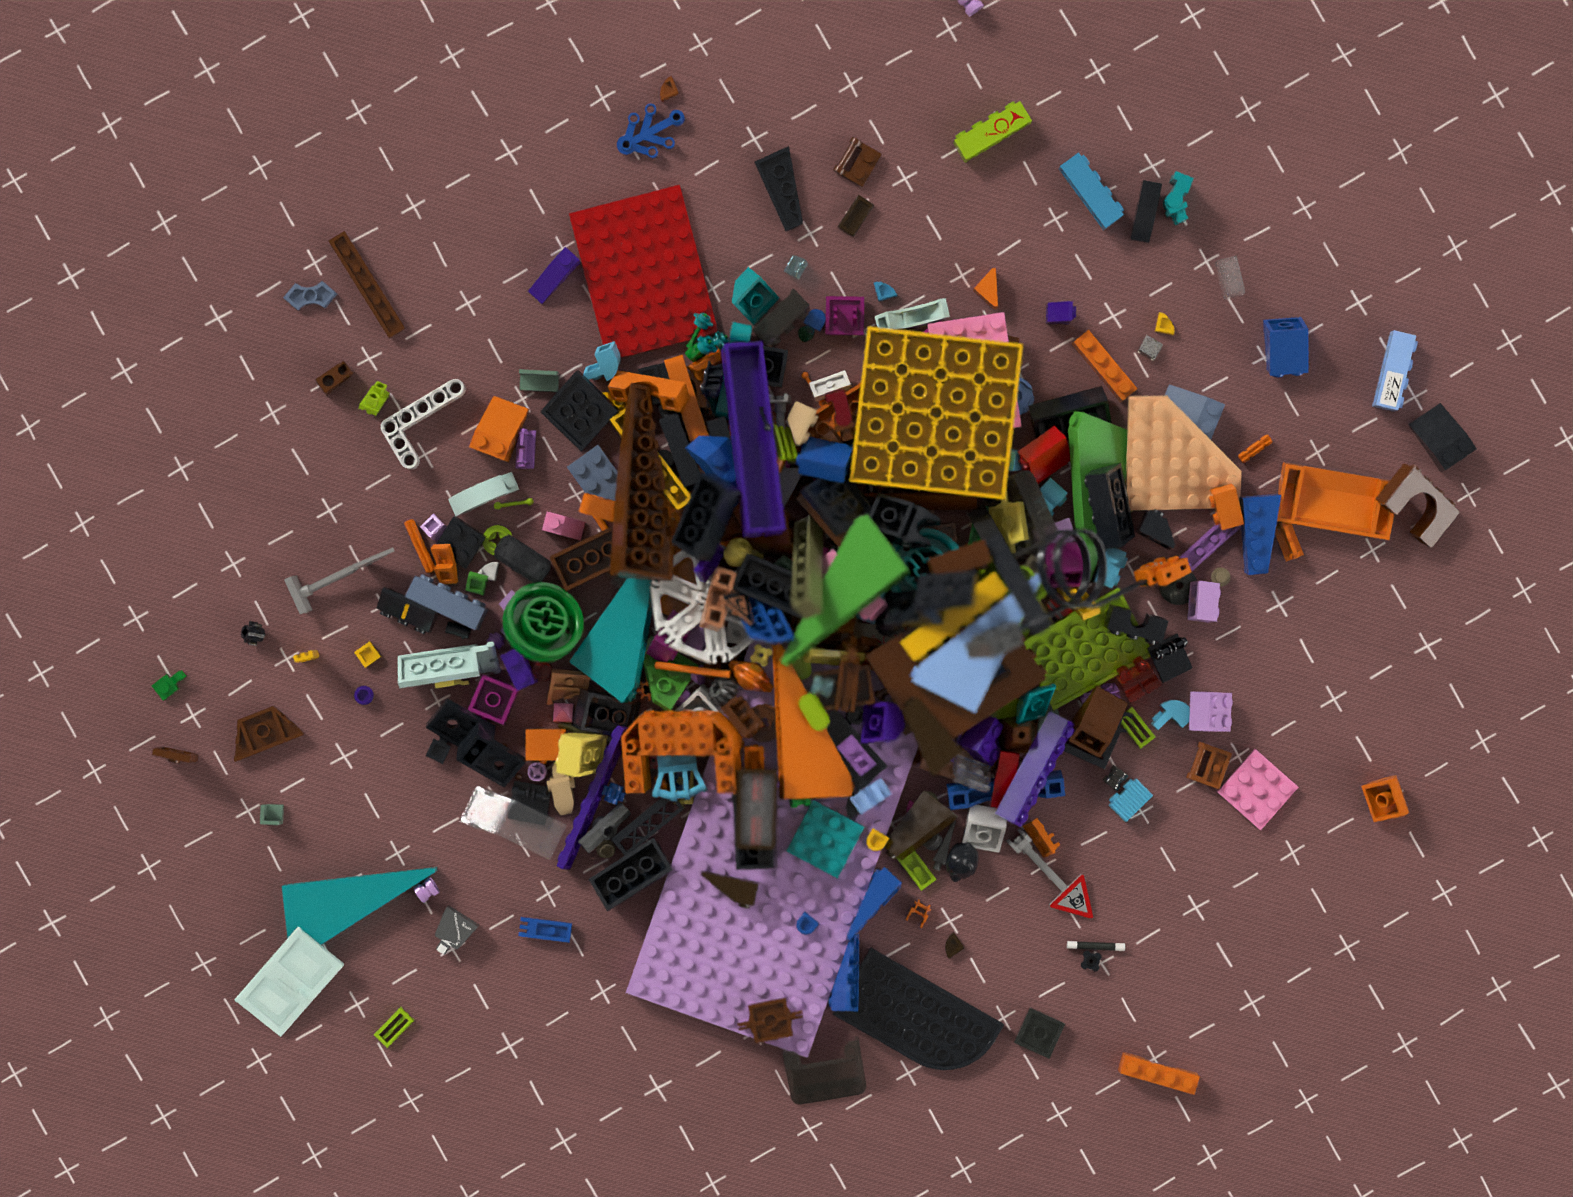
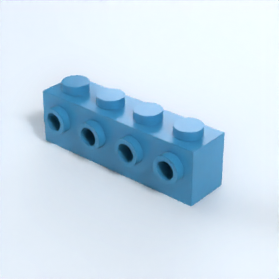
(1091, 191)

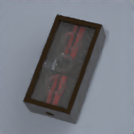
(756, 808)

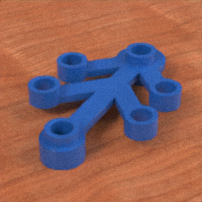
(647, 133)

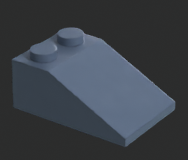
(1200, 409)

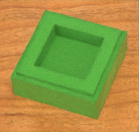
(476, 583)

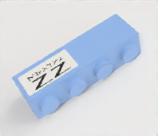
(1394, 371)

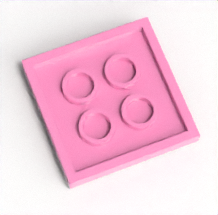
(1257, 789)

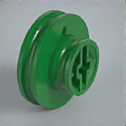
(538, 621)

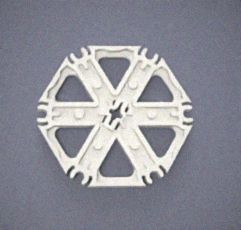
(675, 628)

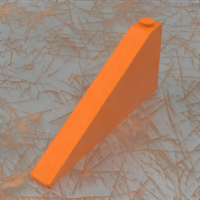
(806, 757)

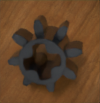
(252, 633)

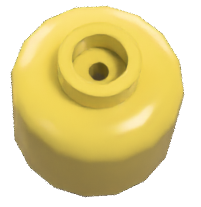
(736, 551)

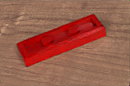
(1005, 773)

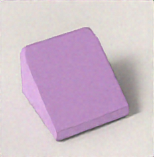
(433, 527)

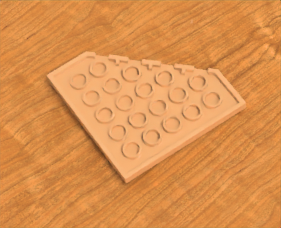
(1171, 458)

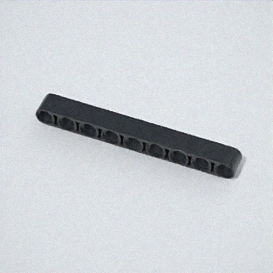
(1010, 570)

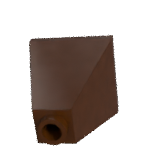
(1009, 735)

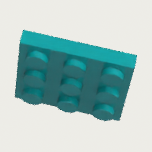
(825, 839)

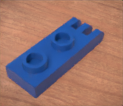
(546, 929)

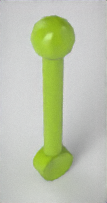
(498, 505)

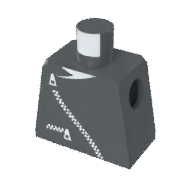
(454, 930)

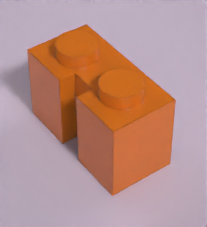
(1227, 507)

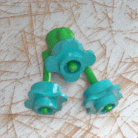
(705, 344)

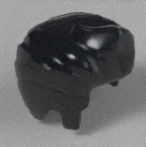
(962, 861)

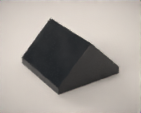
(775, 365)

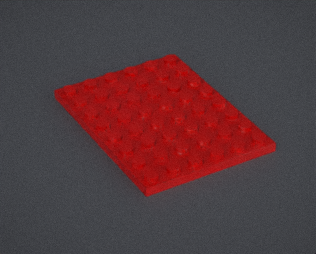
(643, 271)

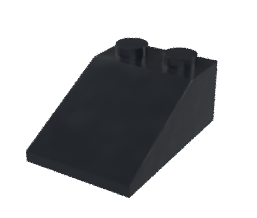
(1442, 437)
(603, 712)

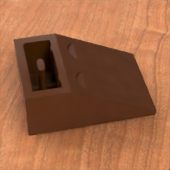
(1097, 721)

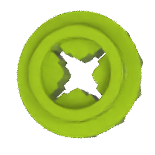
(491, 534)

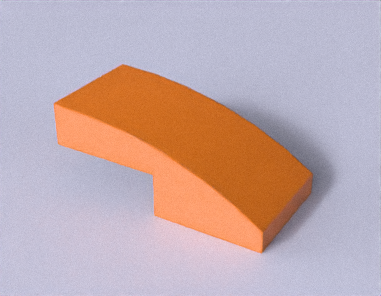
(445, 563)

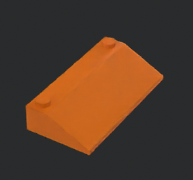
(1333, 501)

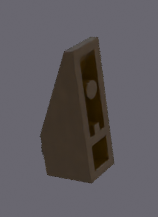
(737, 889)

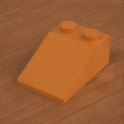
(499, 429)

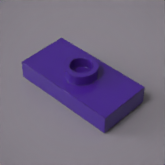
(705, 568)

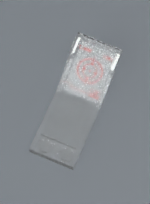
(513, 821)

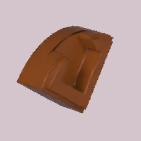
(668, 89)

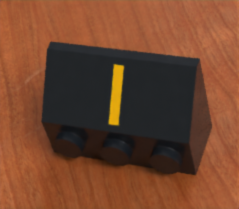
(406, 610)

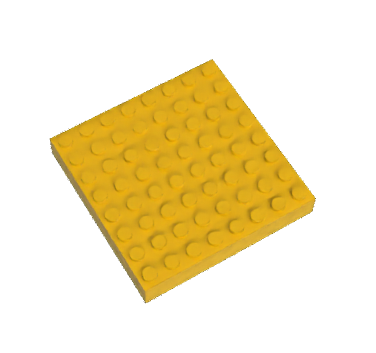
(936, 413)

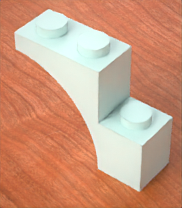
(914, 316)

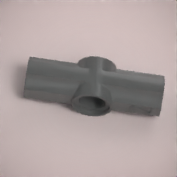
(604, 827)

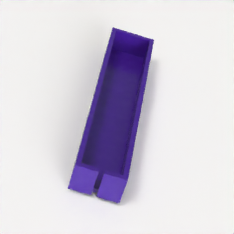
(752, 445)

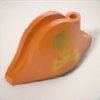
(750, 676)

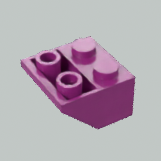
(1070, 562)

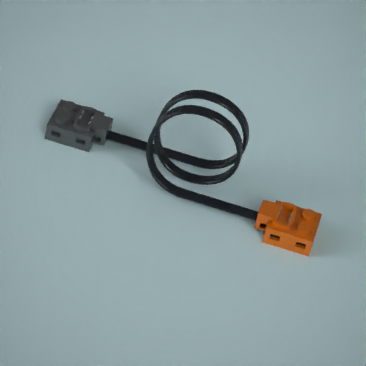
(1008, 635)

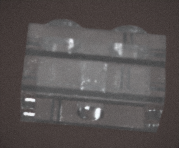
(1230, 277)

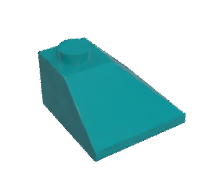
(753, 296)
(1034, 703)

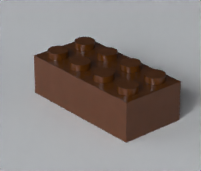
(584, 560)

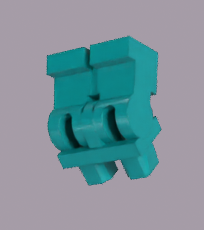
(1173, 201)

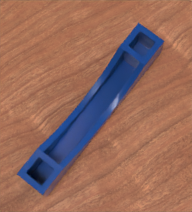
(965, 797)

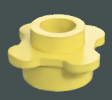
(758, 650)

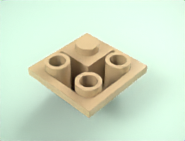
(799, 421)

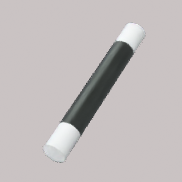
(1096, 946)

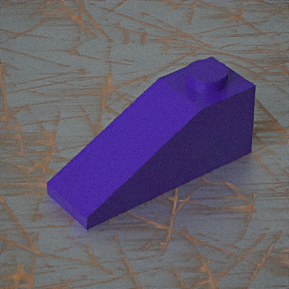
(554, 275)

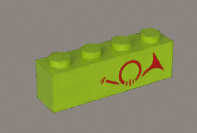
(992, 131)

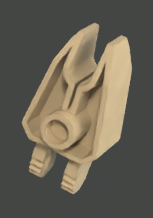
(562, 791)

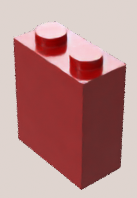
(1045, 454)

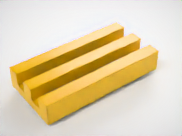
(306, 656)

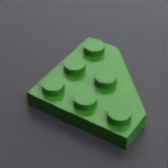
(664, 684)

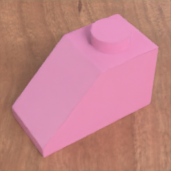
(563, 526)

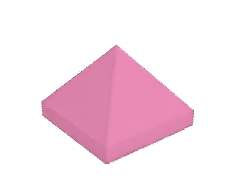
(563, 712)

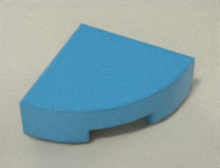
(884, 291)

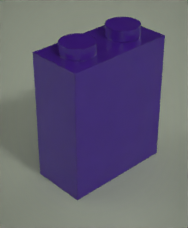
(519, 669)

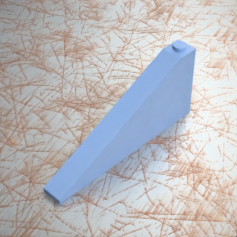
(950, 669)

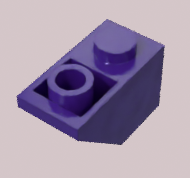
(1060, 312)

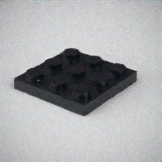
(579, 410)
(837, 503)

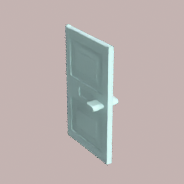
(289, 981)

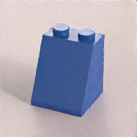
(1286, 346)

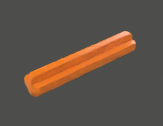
(419, 545)

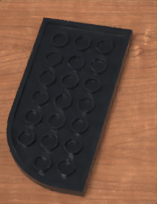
(918, 1016)

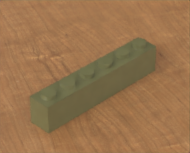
(807, 567)

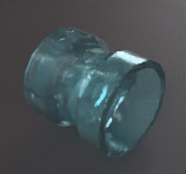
(822, 686)

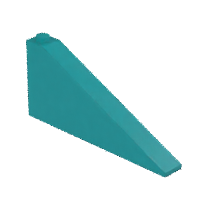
(618, 641)
(333, 905)

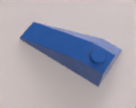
(879, 893)
(846, 986)

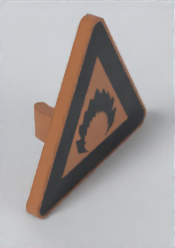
(739, 604)

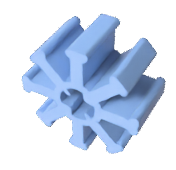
(870, 796)

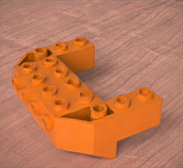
(681, 734)

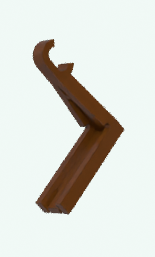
(847, 680)

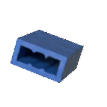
(825, 459)

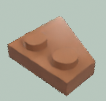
(565, 684)

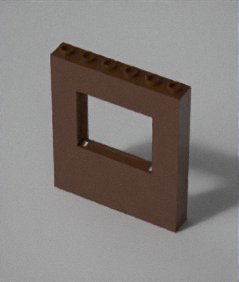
(895, 665)

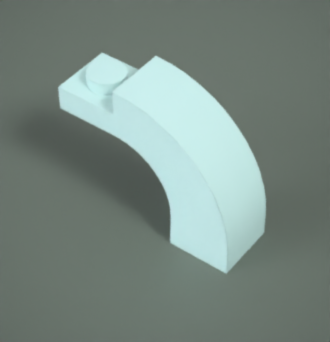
(483, 493)

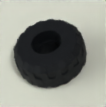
(522, 559)

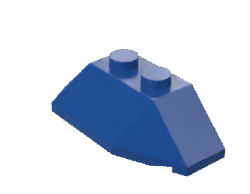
(714, 457)
(768, 623)

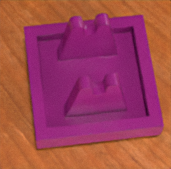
(844, 315)

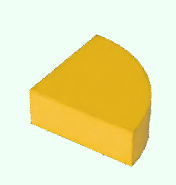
(1164, 324)

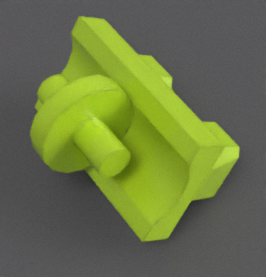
(375, 399)

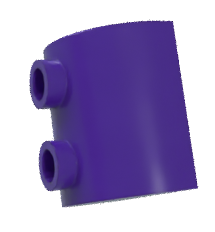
(881, 723)

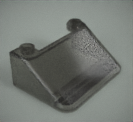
(1024, 488)
(826, 1078)

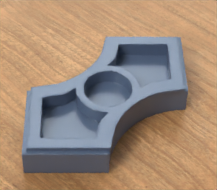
(302, 296)

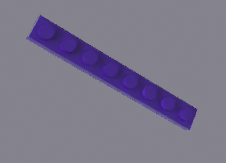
(591, 802)

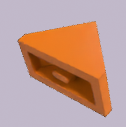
(987, 289)

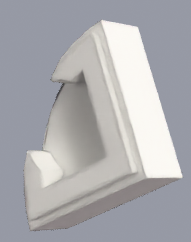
(490, 570)

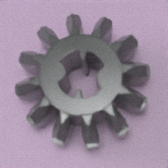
(723, 690)

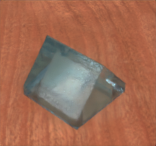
(796, 266)

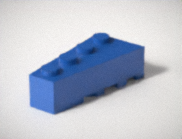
(1258, 531)

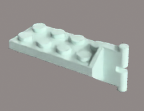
(447, 664)

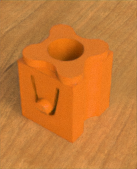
(543, 744)

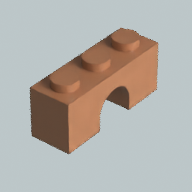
(714, 609)

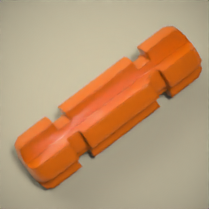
(1255, 448)

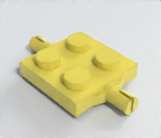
(1010, 521)

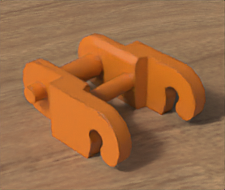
(913, 909)

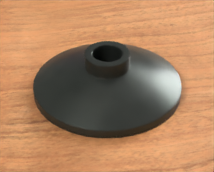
(1178, 596)

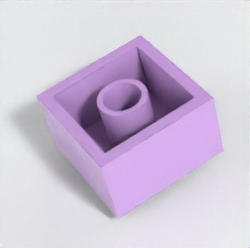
(1210, 711)

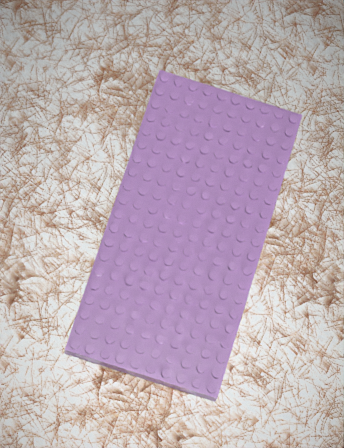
(720, 957)

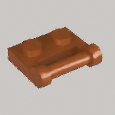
(1215, 766)

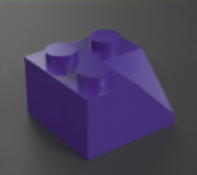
(982, 740)

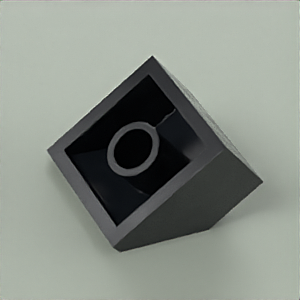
(1156, 528)

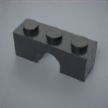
(1151, 629)

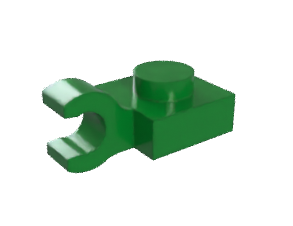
(167, 685)

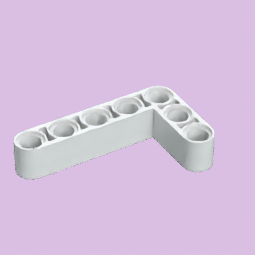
(413, 409)

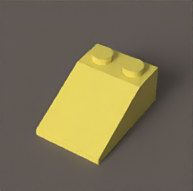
(580, 753)

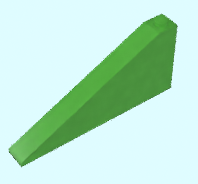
(1092, 446)
(858, 576)

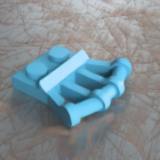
(671, 765)

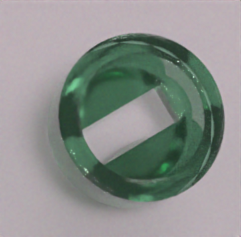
(806, 333)

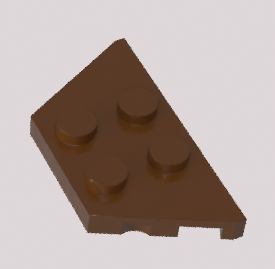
(263, 731)

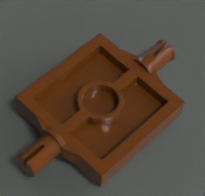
(770, 1020)

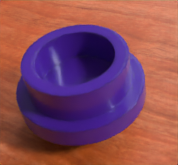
(363, 695)

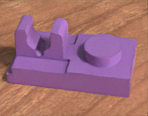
(856, 755)

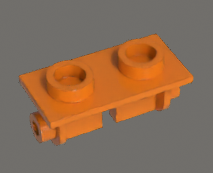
(1288, 541)

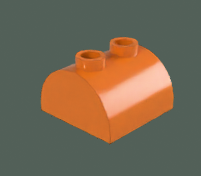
(1385, 799)

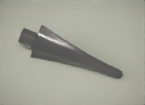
(941, 855)

